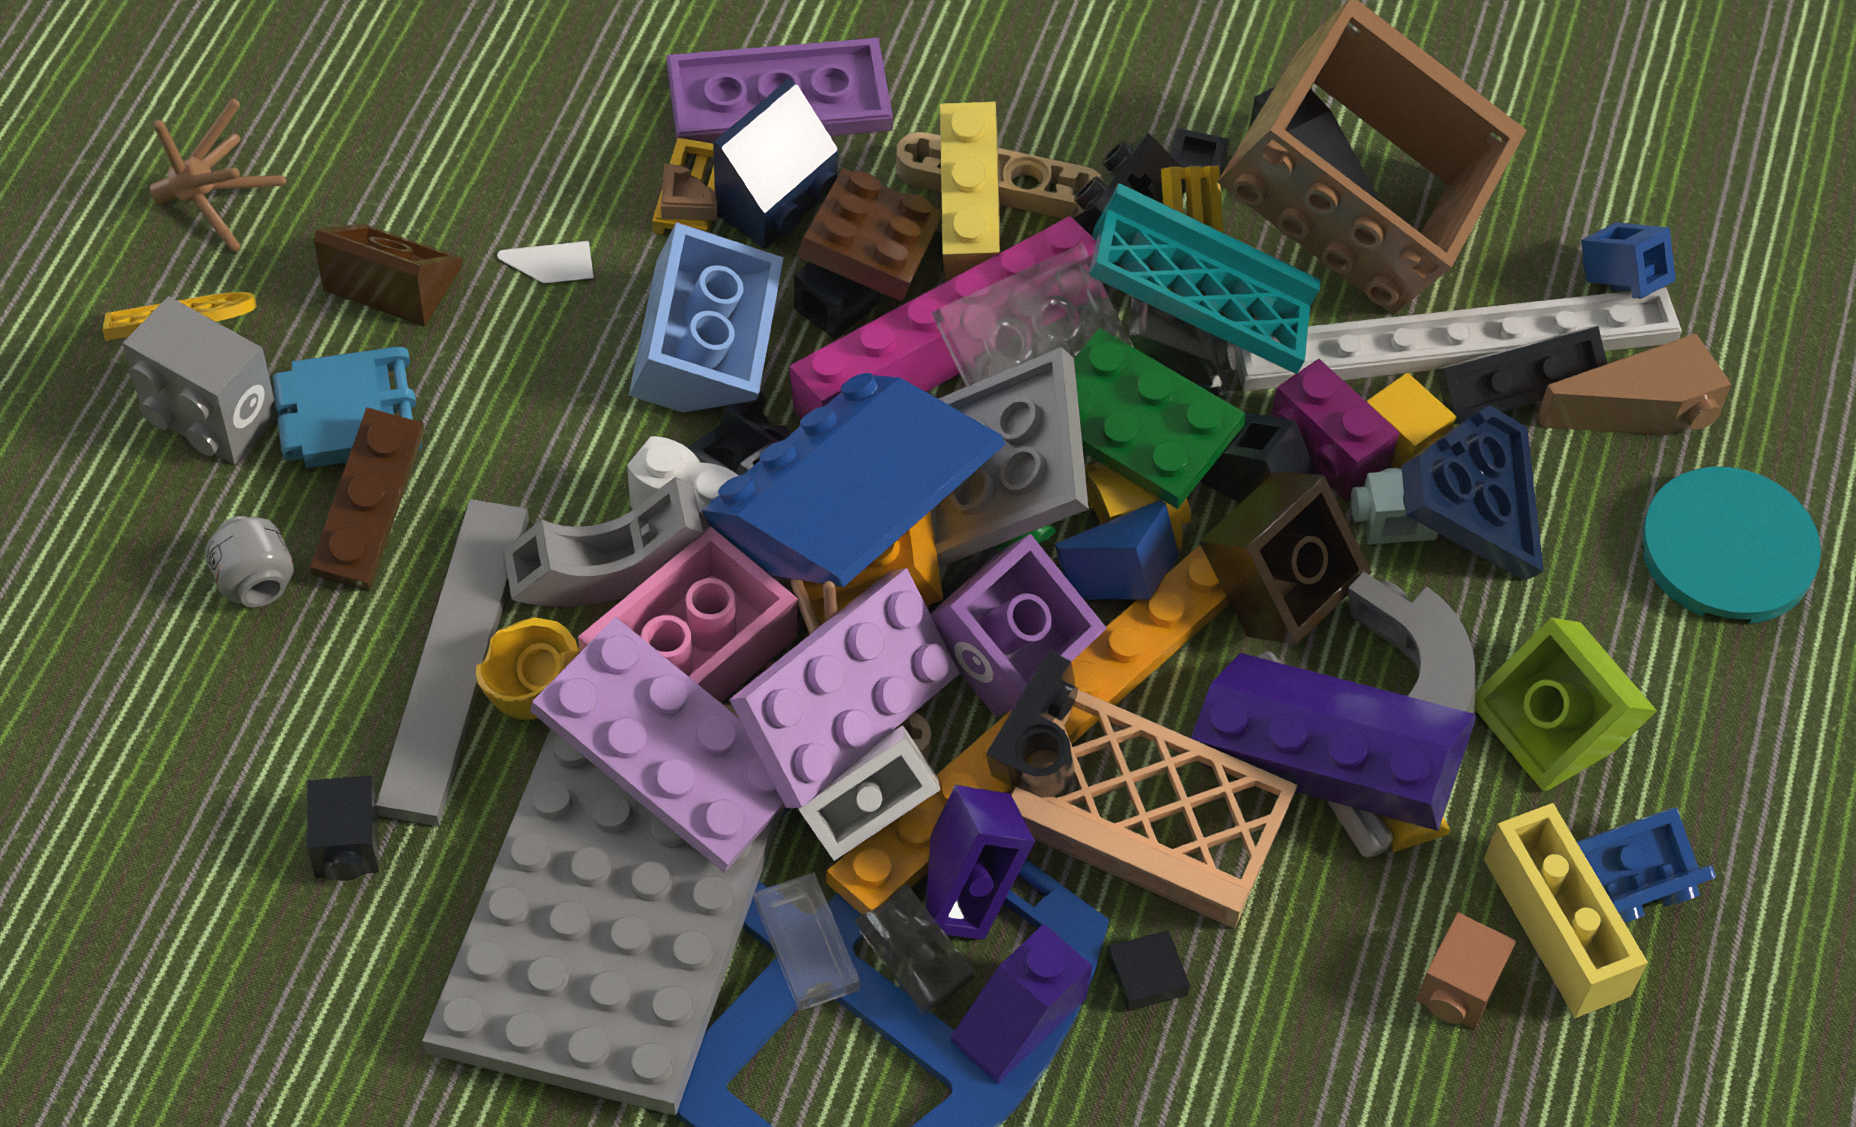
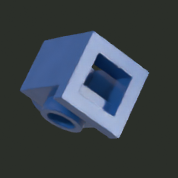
(1629, 258)

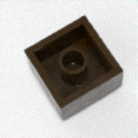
(1285, 556)

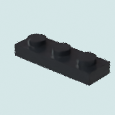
(1518, 373)

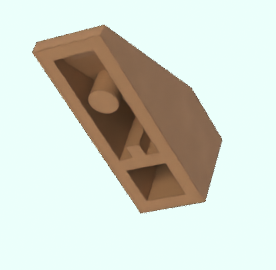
(1642, 394)

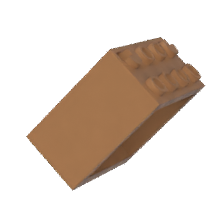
(1414, 107)

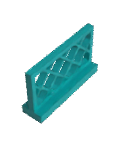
(1196, 256)

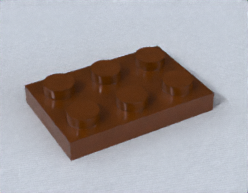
(871, 233)

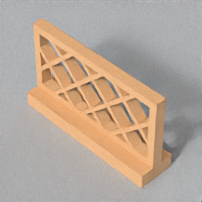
(1142, 858)

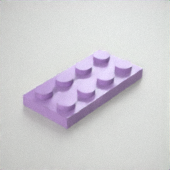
(844, 688)
(662, 742)

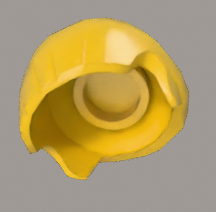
(524, 663)

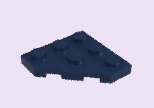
(1479, 491)

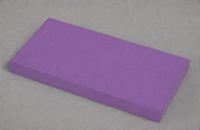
(838, 79)

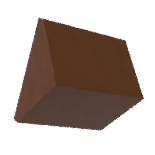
(384, 270)

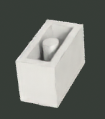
(871, 794)

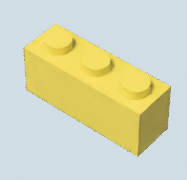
(969, 185)
(1564, 910)

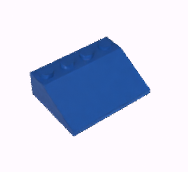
(850, 480)

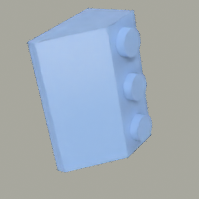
(706, 322)

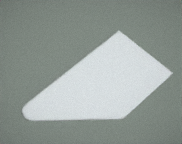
(552, 262)

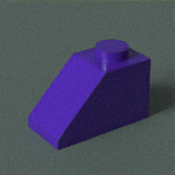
(974, 859)
(1023, 1003)

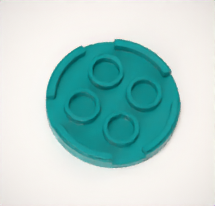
(1730, 544)

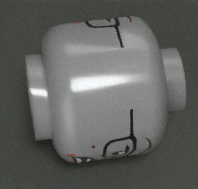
(249, 561)

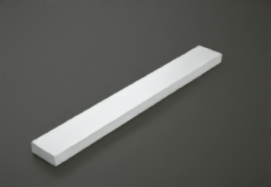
(1454, 336)

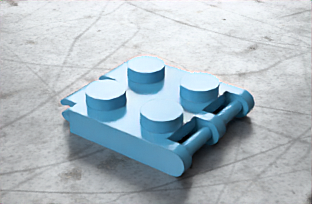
(327, 397)

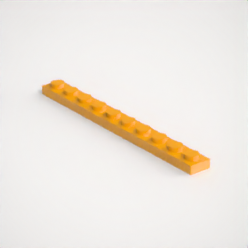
(1106, 669)

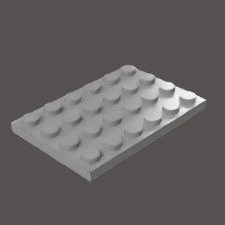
(594, 943)

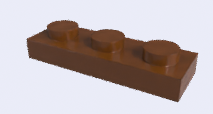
(367, 499)

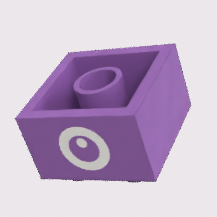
(1010, 619)

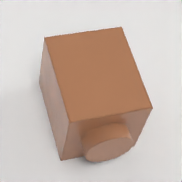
(1465, 971)

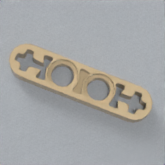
(1011, 164)

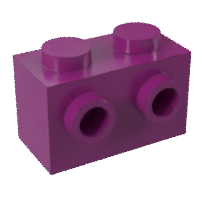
(1337, 425)

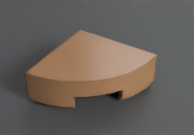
(686, 196)

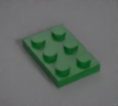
(1149, 419)

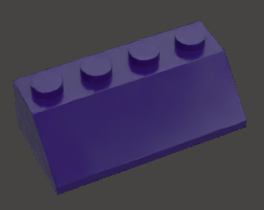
(1338, 738)

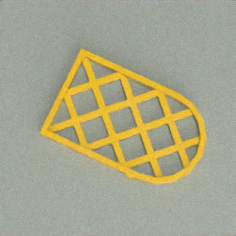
(216, 307)

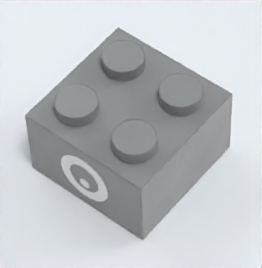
(200, 380)

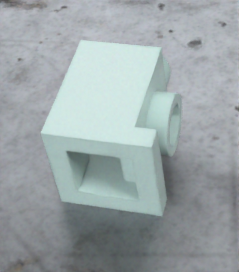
(1382, 510)

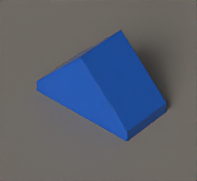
(1121, 556)

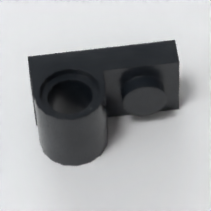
(1032, 729)

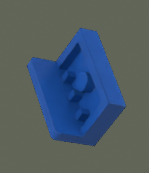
(1646, 863)

